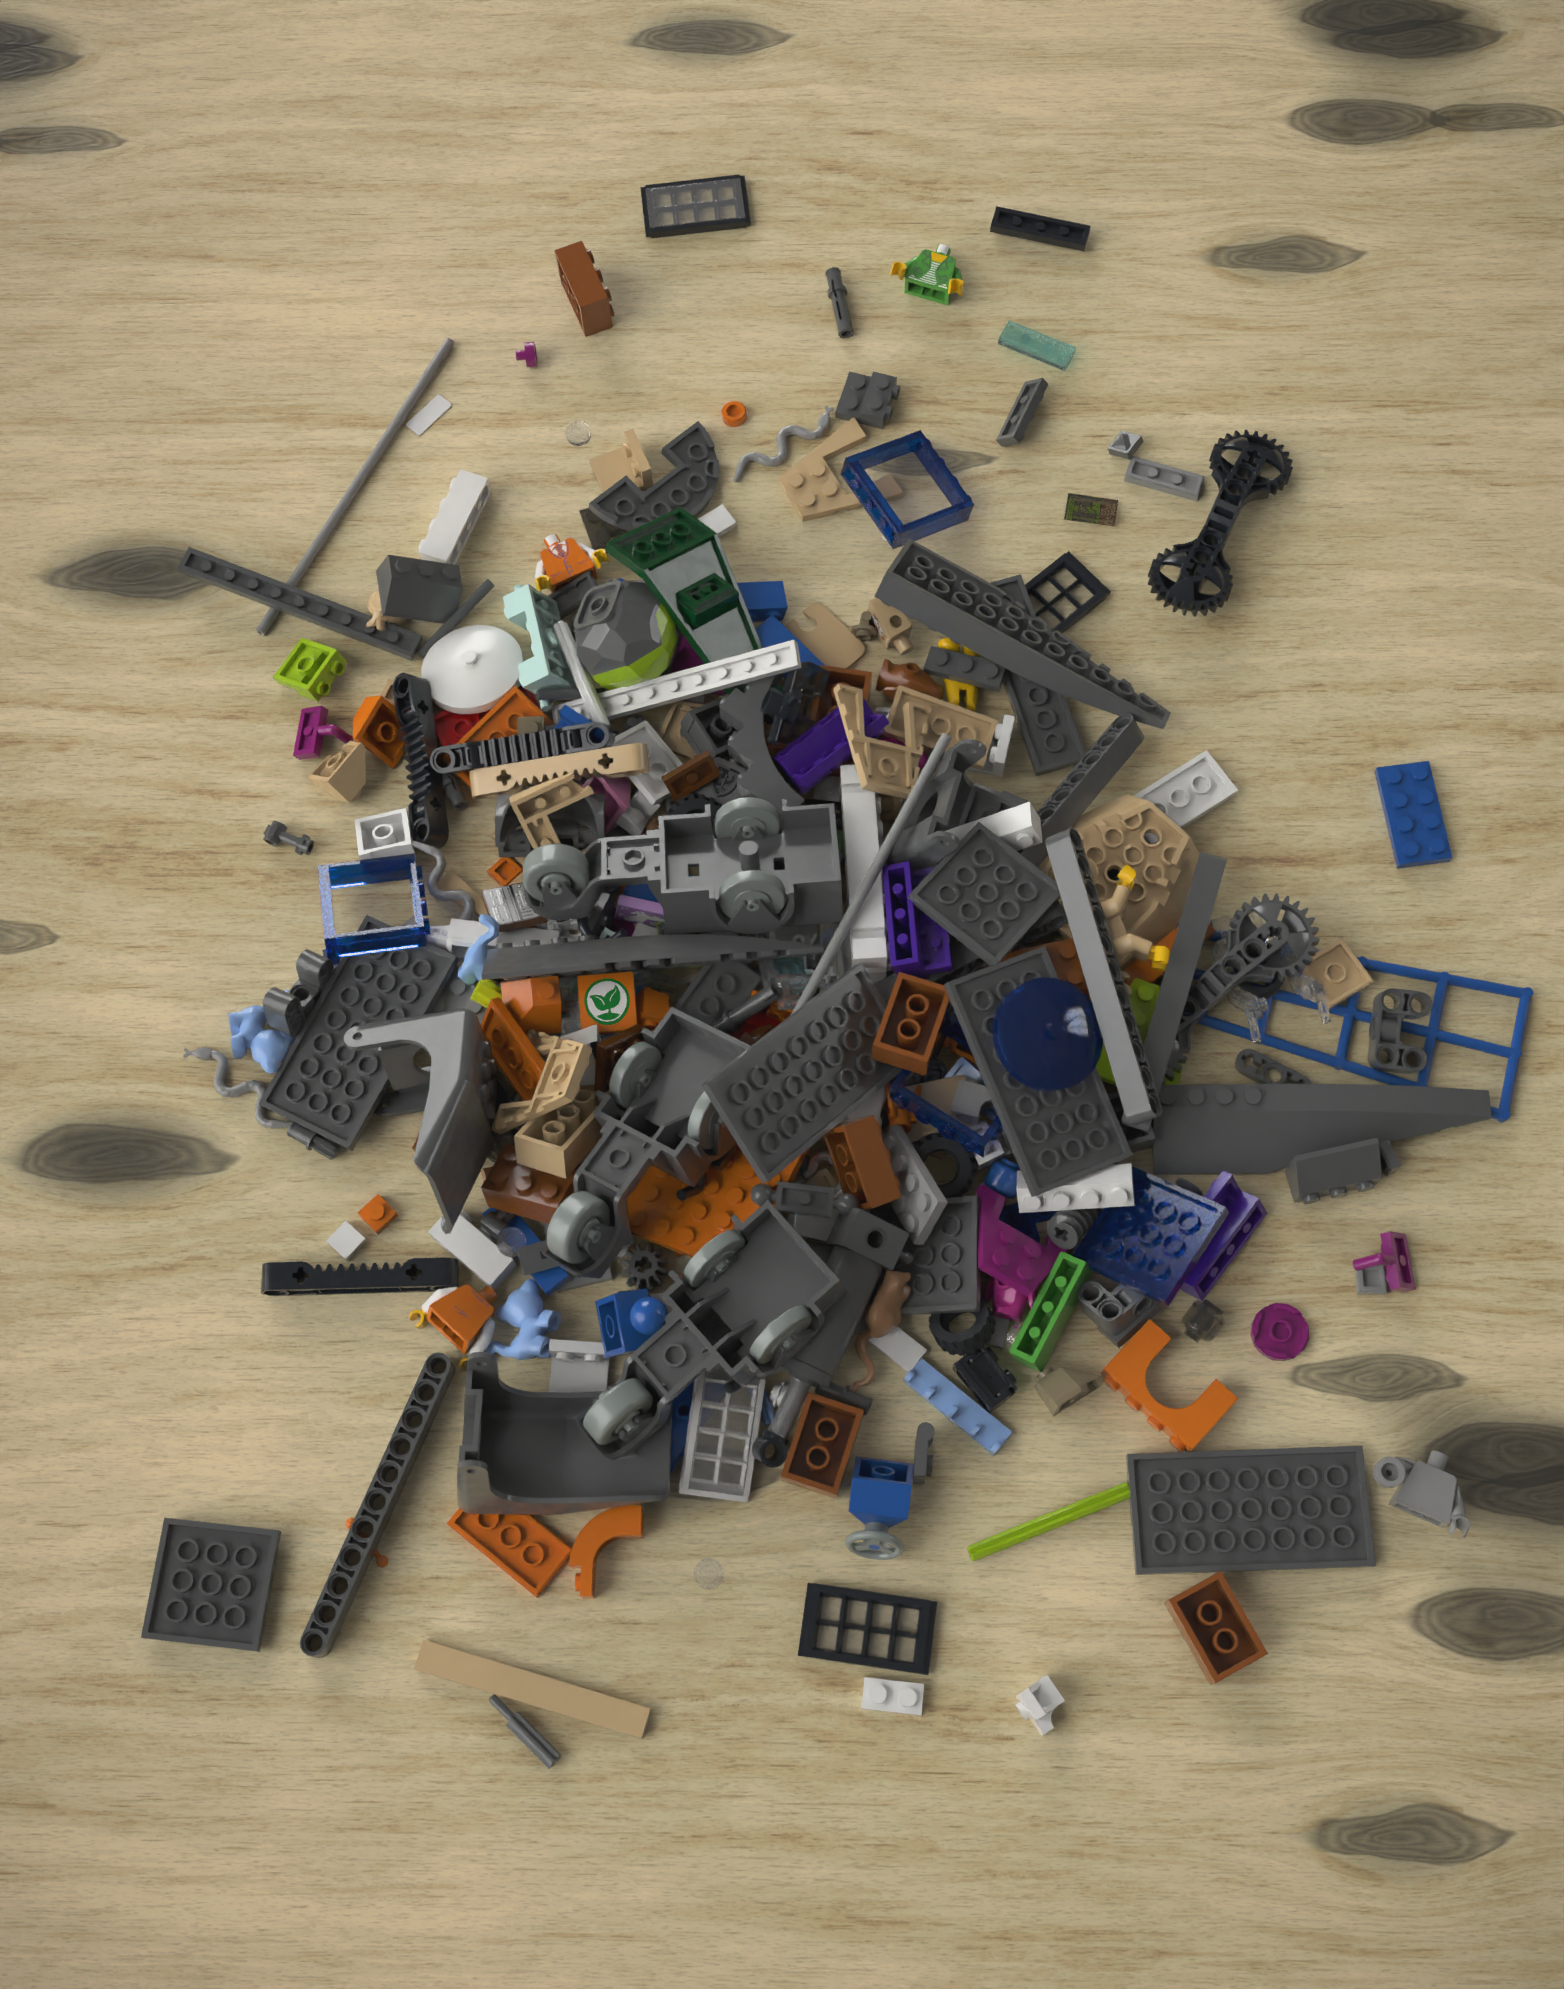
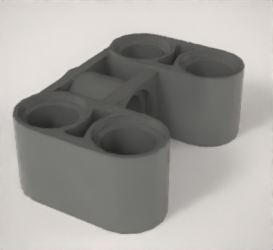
(291, 1009)
(1386, 1028)
(1122, 1302)

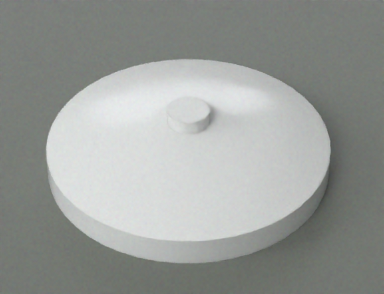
(472, 668)

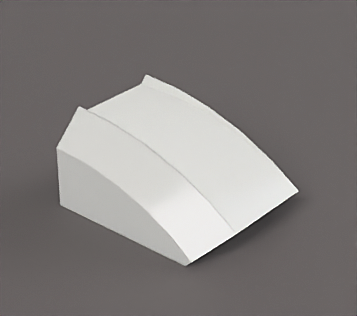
(384, 835)

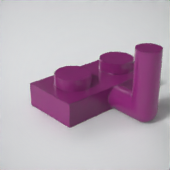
(312, 730)
(1397, 1261)

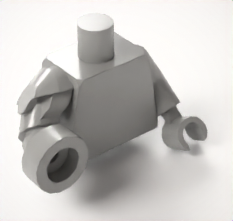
(1424, 1490)

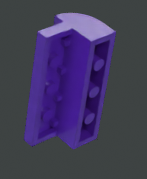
(822, 749)
(915, 940)
(1243, 1218)

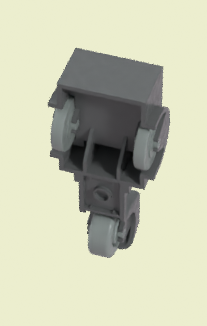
(651, 1118)
(736, 1309)

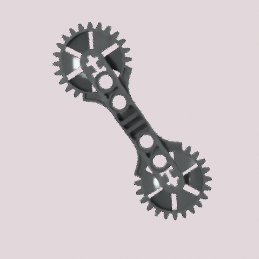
(1245, 936)

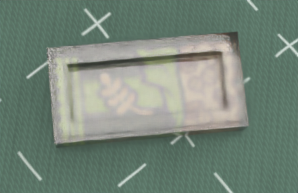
(1091, 509)

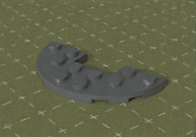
(686, 486)

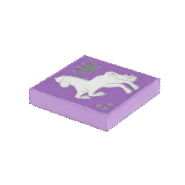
(638, 911)

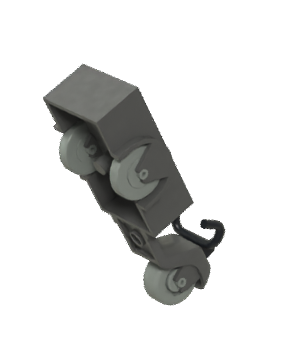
(735, 862)

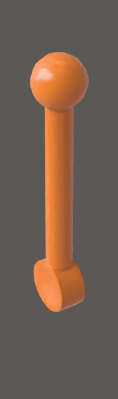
(381, 1561)

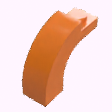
(603, 1529)

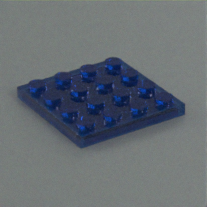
(1155, 1240)

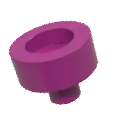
(528, 354)

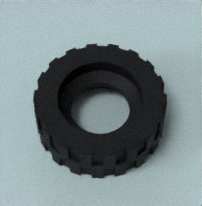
(968, 1340)

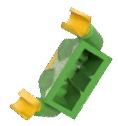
(931, 275)

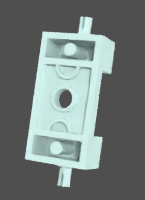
(537, 615)

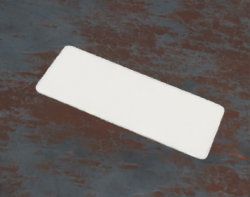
(428, 414)

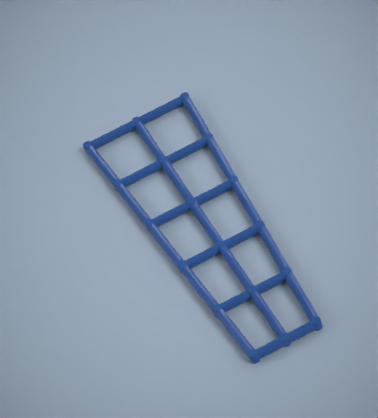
(1431, 1032)

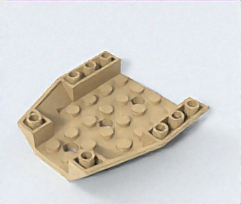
(1163, 870)

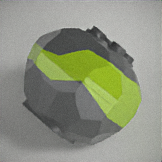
(625, 634)

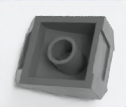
(707, 730)

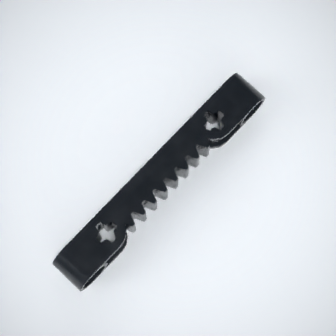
(521, 747)
(427, 823)
(284, 1277)

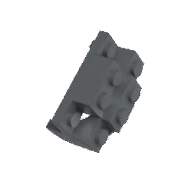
(566, 822)

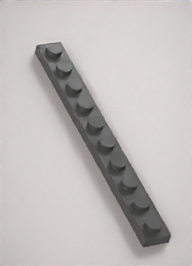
(298, 603)

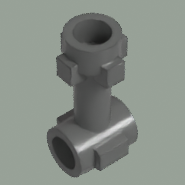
(277, 832)

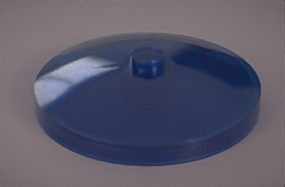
(1047, 1034)

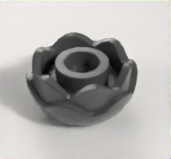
(935, 1072)

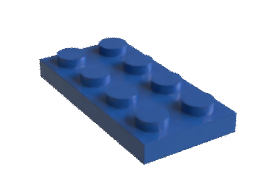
(1413, 814)

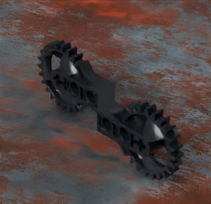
(1204, 556)

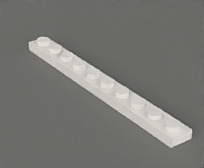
(693, 681)

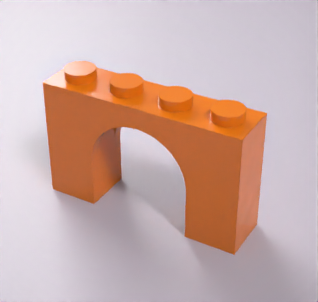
(1183, 1425)

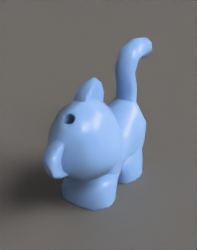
(476, 955)
(267, 1046)
(526, 1312)

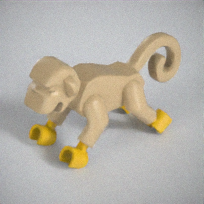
(1124, 943)

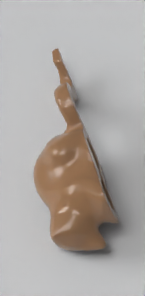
(882, 1317)

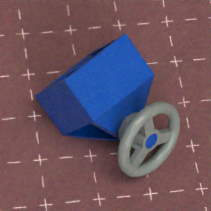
(879, 1501)

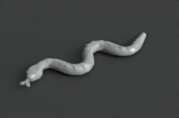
(823, 425)
(449, 895)
(207, 1054)

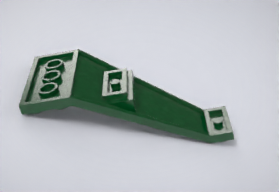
(693, 582)

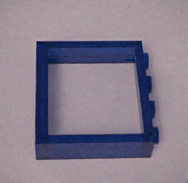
(879, 509)
(371, 872)
(930, 1114)

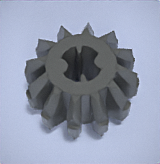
(637, 1260)

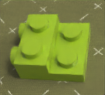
(311, 669)

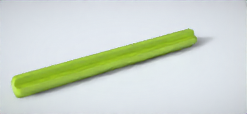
(1049, 1521)

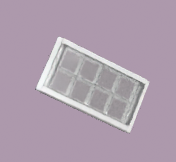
(721, 1438)

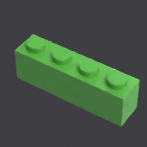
(1050, 1312)

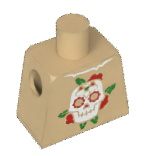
(891, 625)

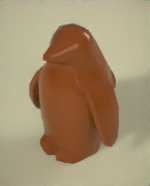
(906, 675)

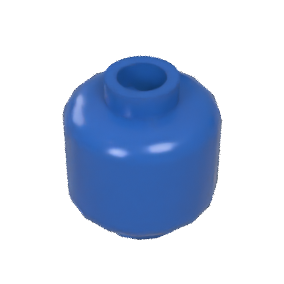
(1002, 1178)

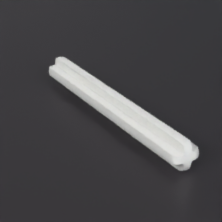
(580, 673)

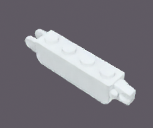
(464, 933)

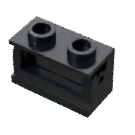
(986, 1378)

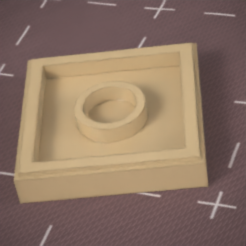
(1338, 972)

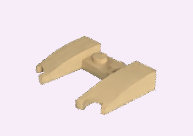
(538, 801)

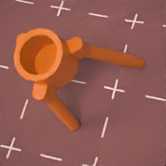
(898, 1116)

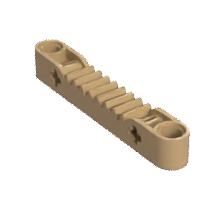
(627, 761)

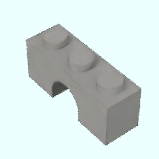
(970, 1101)

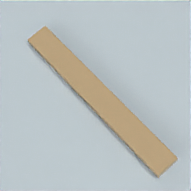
(532, 1689)

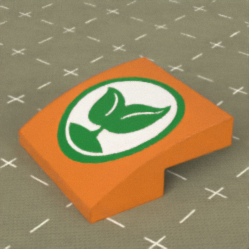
(607, 1001)

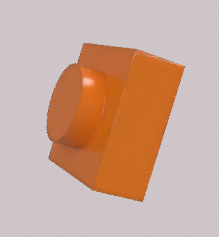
(377, 1214)

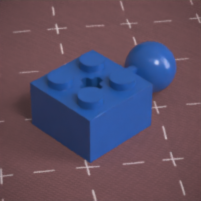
(628, 1320)

